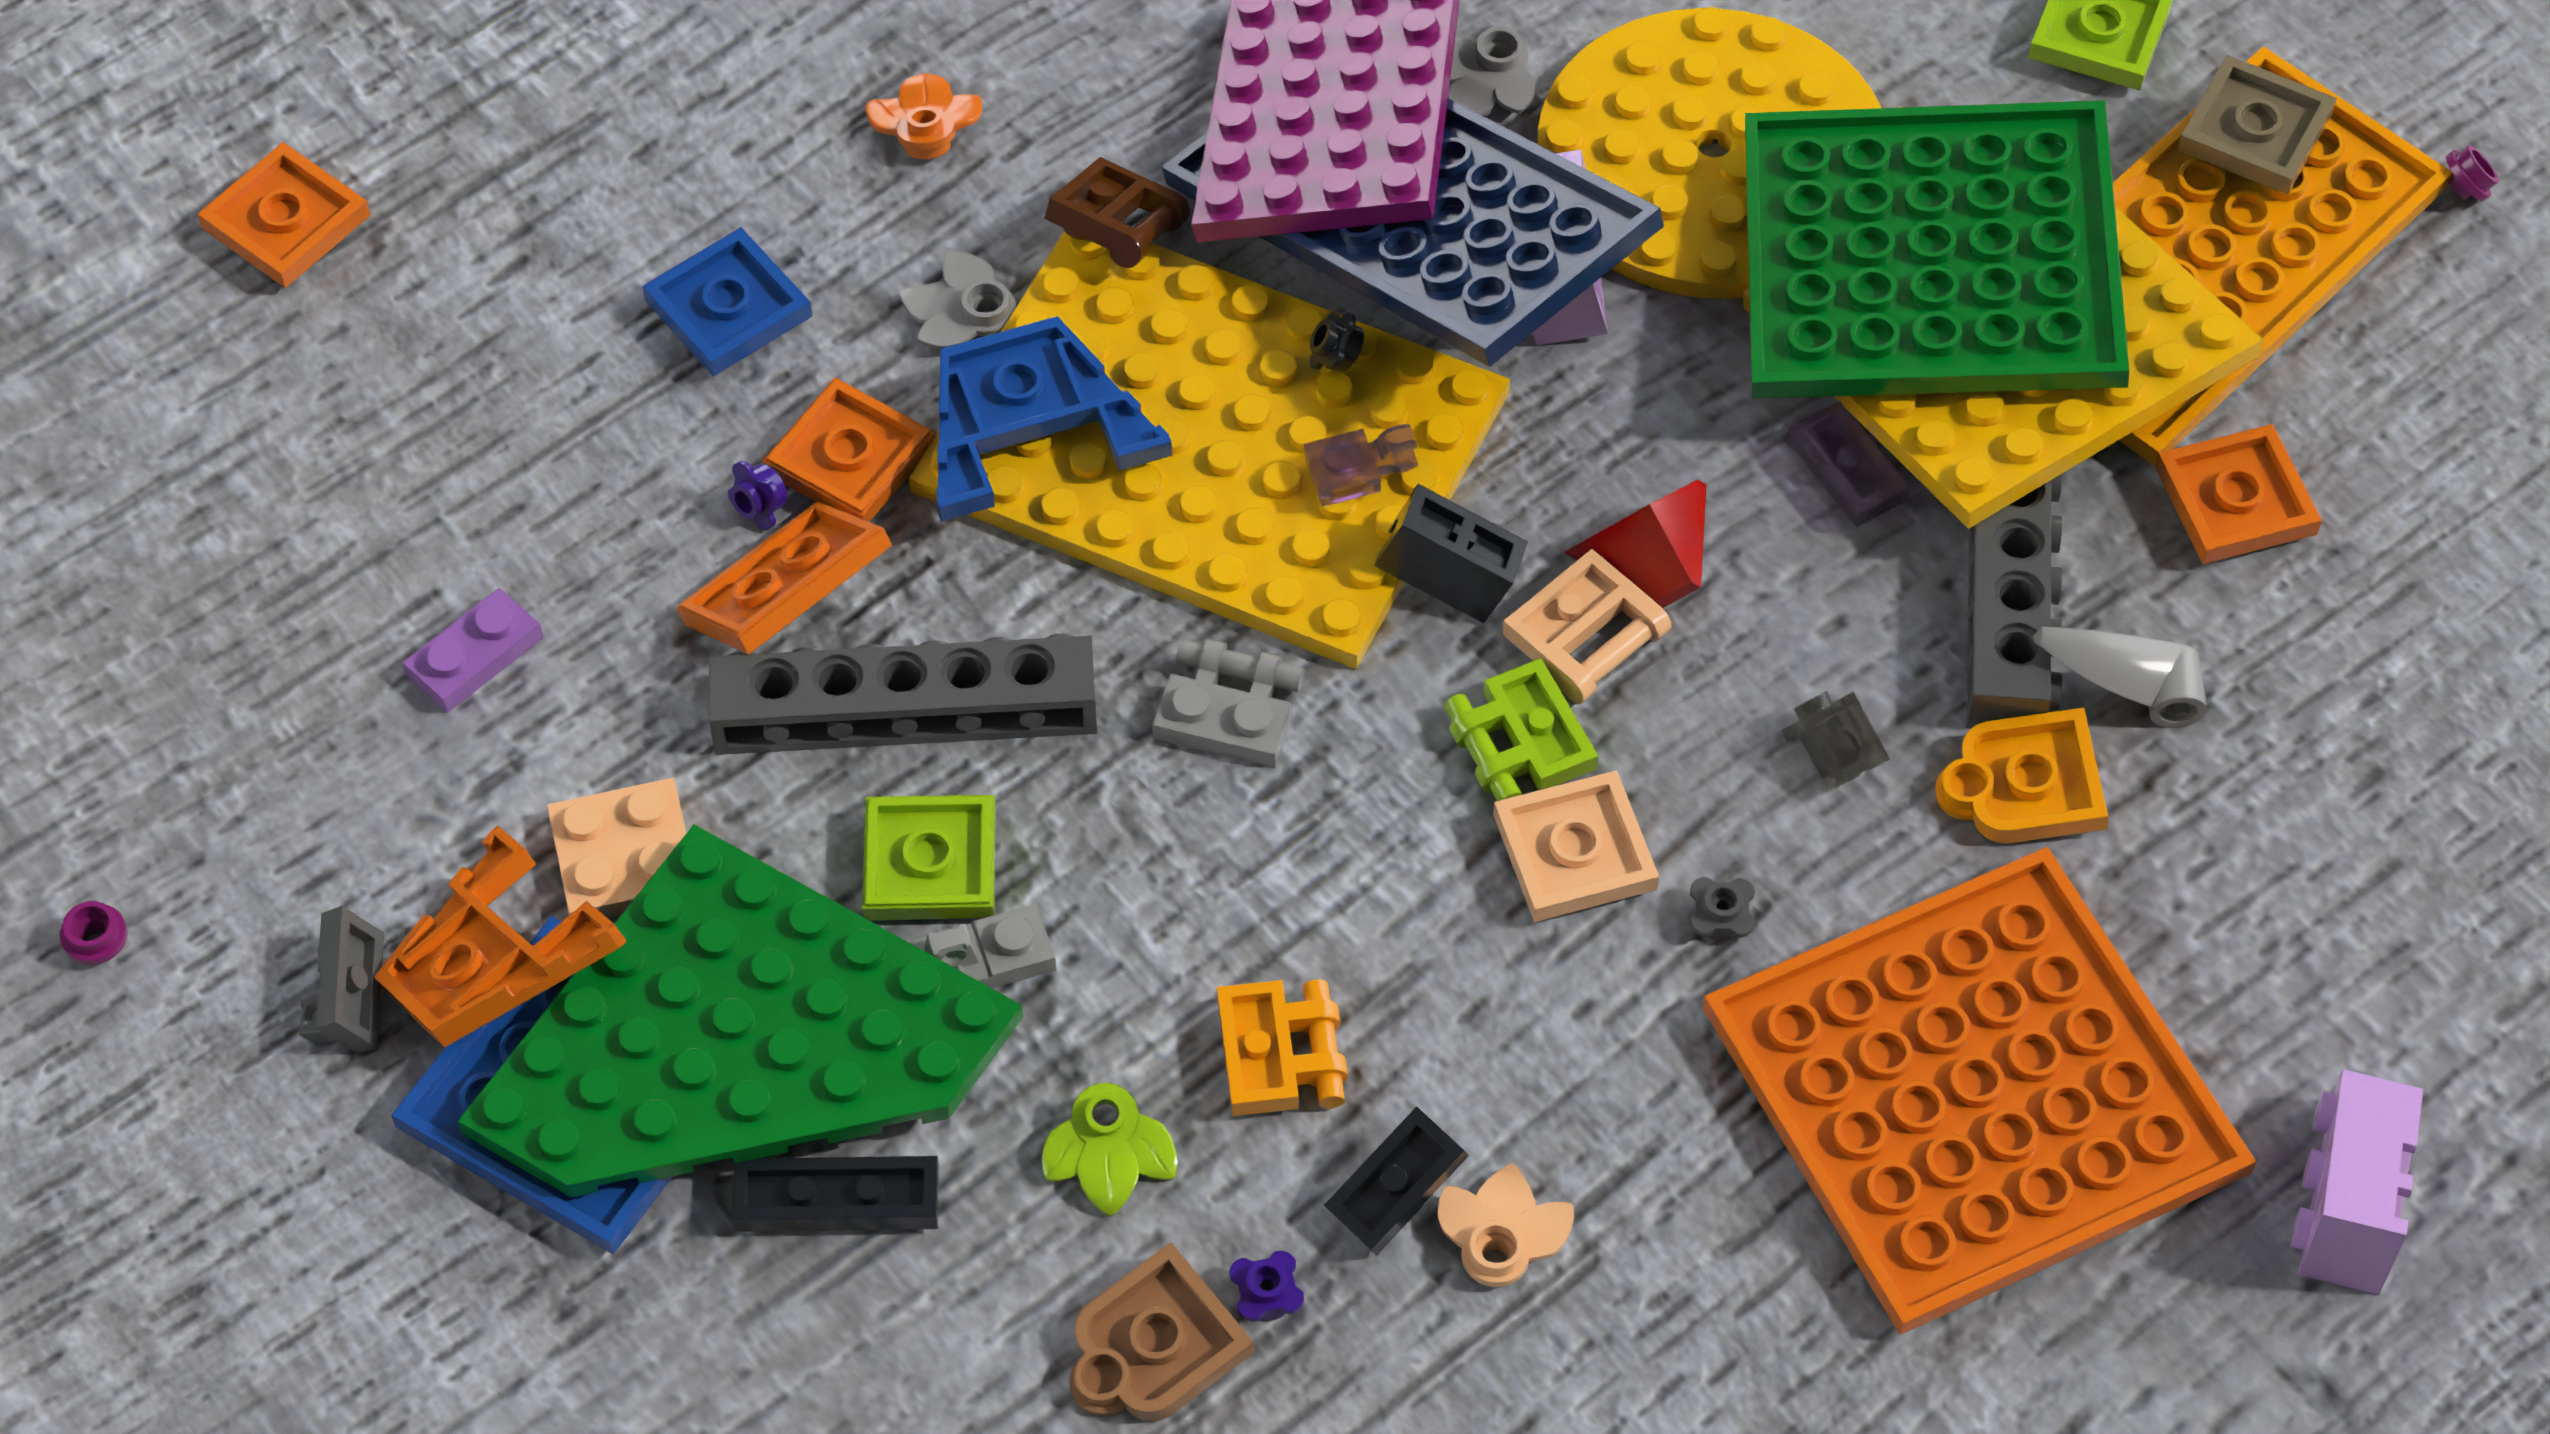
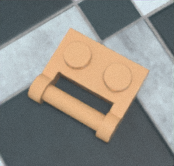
(1573, 611)

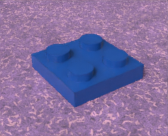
(727, 301)

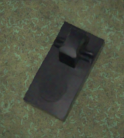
(1396, 1180)

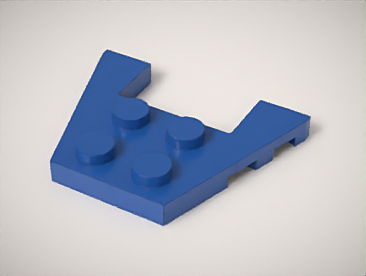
(1023, 389)

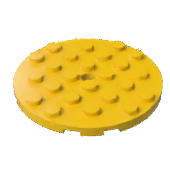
(1663, 90)

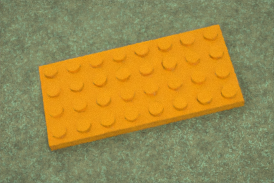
(2272, 251)

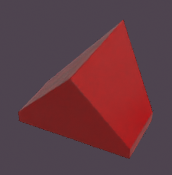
(1657, 545)

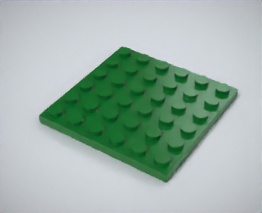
(1933, 250)

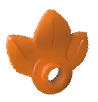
(924, 115)

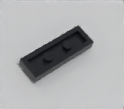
(836, 1194)

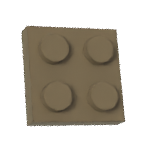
(2257, 124)

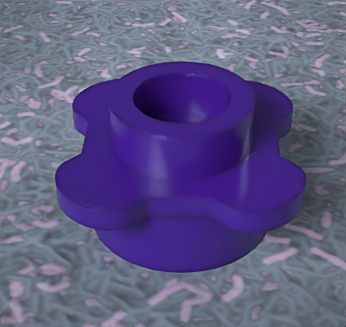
(757, 493)
(1264, 1305)

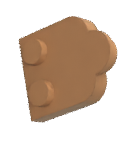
(1154, 1341)

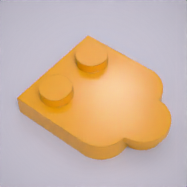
(2026, 778)

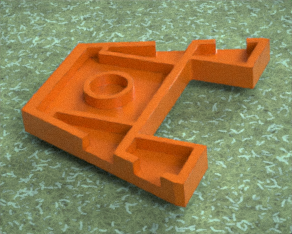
(473, 965)

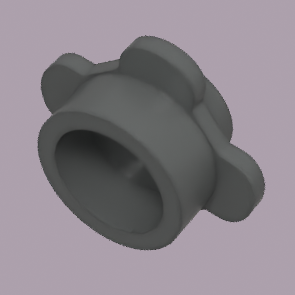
(1717, 923)

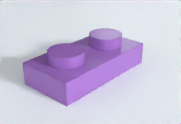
(473, 650)

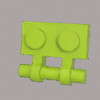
(1538, 724)

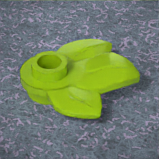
(1112, 1155)

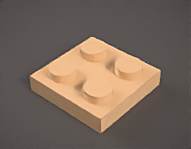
(615, 842)
(1575, 846)

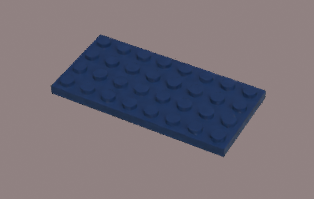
(1505, 245)

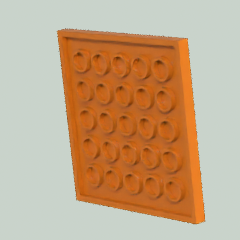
(1976, 1088)

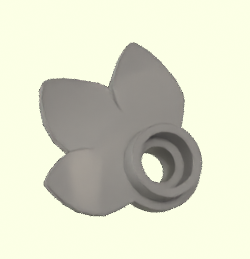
(1492, 72)
(955, 306)

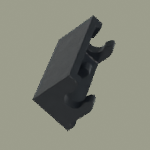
(1451, 553)

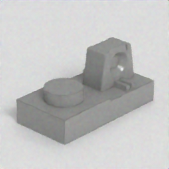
(995, 947)

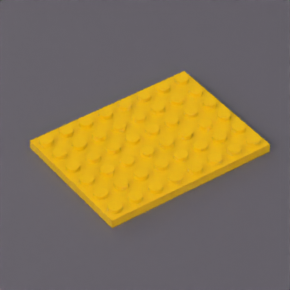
(1234, 506)

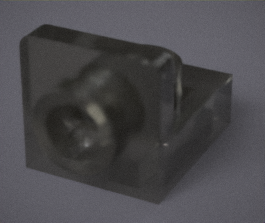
(1837, 738)

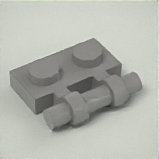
(1222, 718)

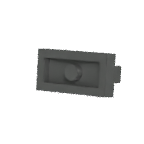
(348, 992)

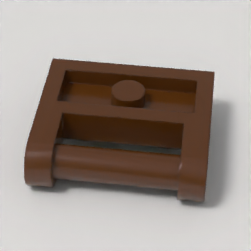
(1103, 197)

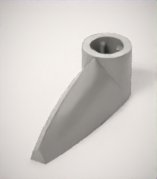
(2135, 667)

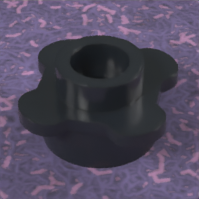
(1336, 342)

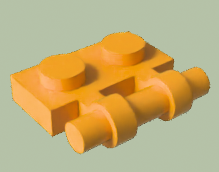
(1259, 1046)

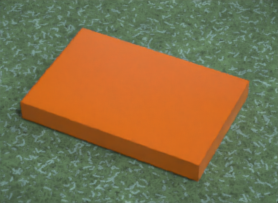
(783, 577)

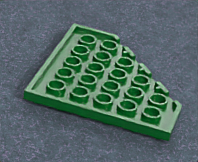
(734, 1030)

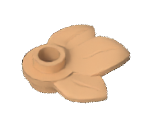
(1505, 1220)

